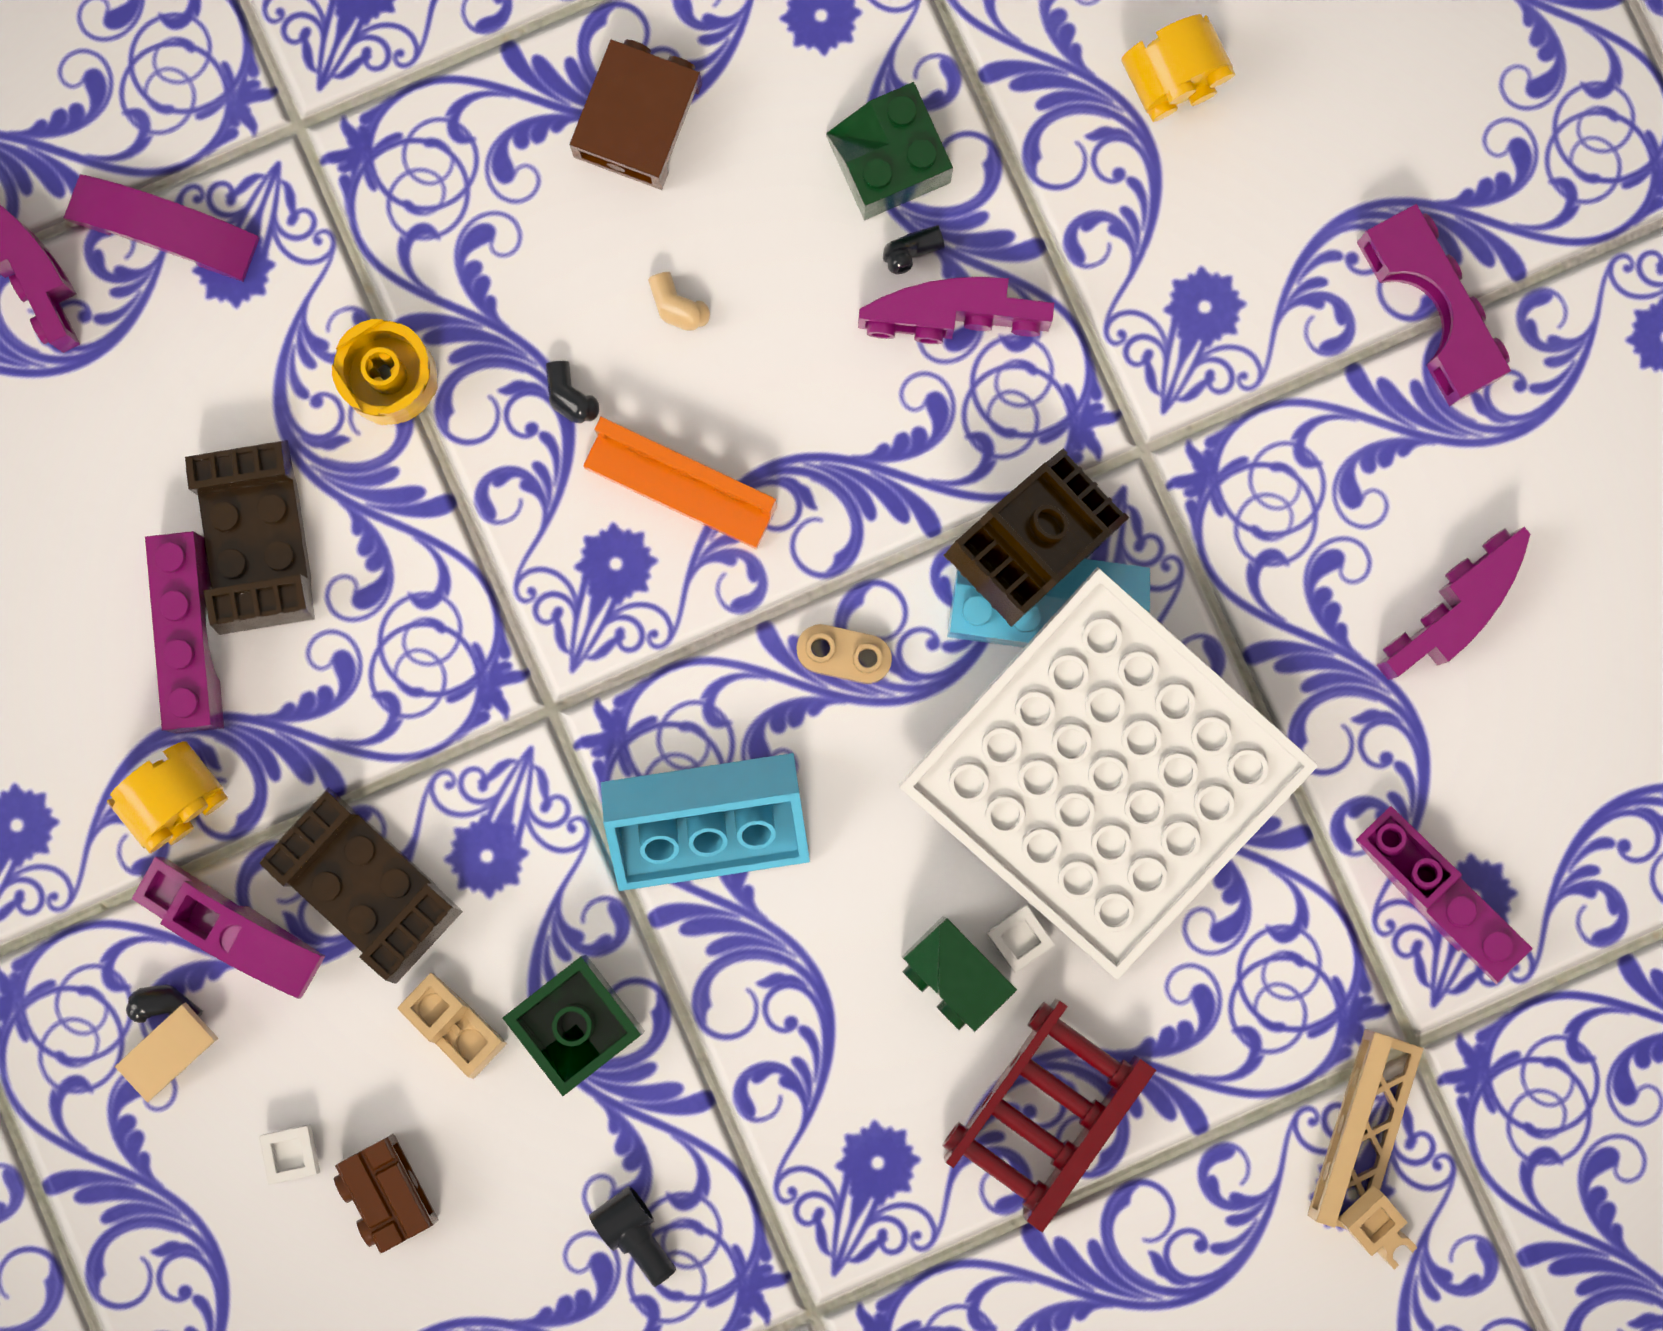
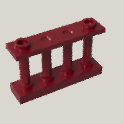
(1069, 1158)

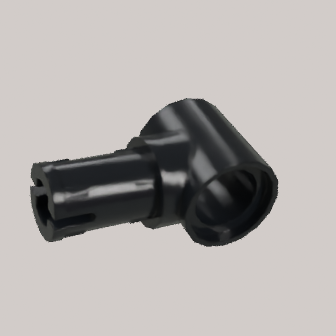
(626, 1225)

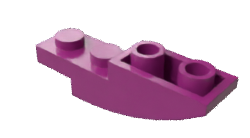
(36, 280)
(934, 306)
(1473, 598)
(1442, 895)
(226, 929)

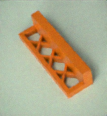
(680, 483)

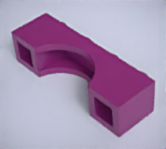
(1409, 253)
(184, 667)

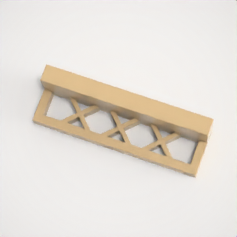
(1353, 1125)

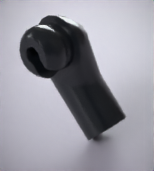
(902, 250)
(567, 399)
(156, 1001)

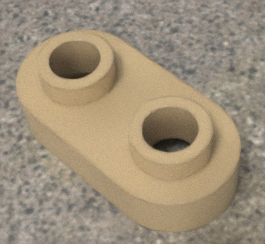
(843, 655)

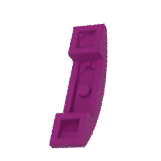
(162, 225)

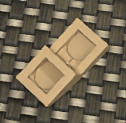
(452, 1025)
(166, 1052)

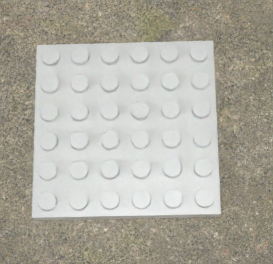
(1107, 774)

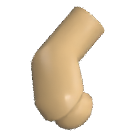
(674, 308)

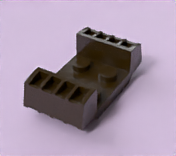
(1035, 536)
(252, 537)
(361, 885)

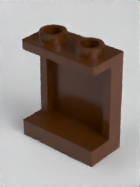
(635, 112)

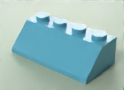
(976, 620)
(704, 822)

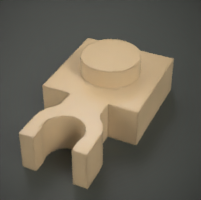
(1377, 1225)

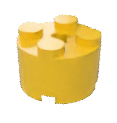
(1178, 66)
(358, 376)
(165, 796)

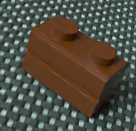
(384, 1194)

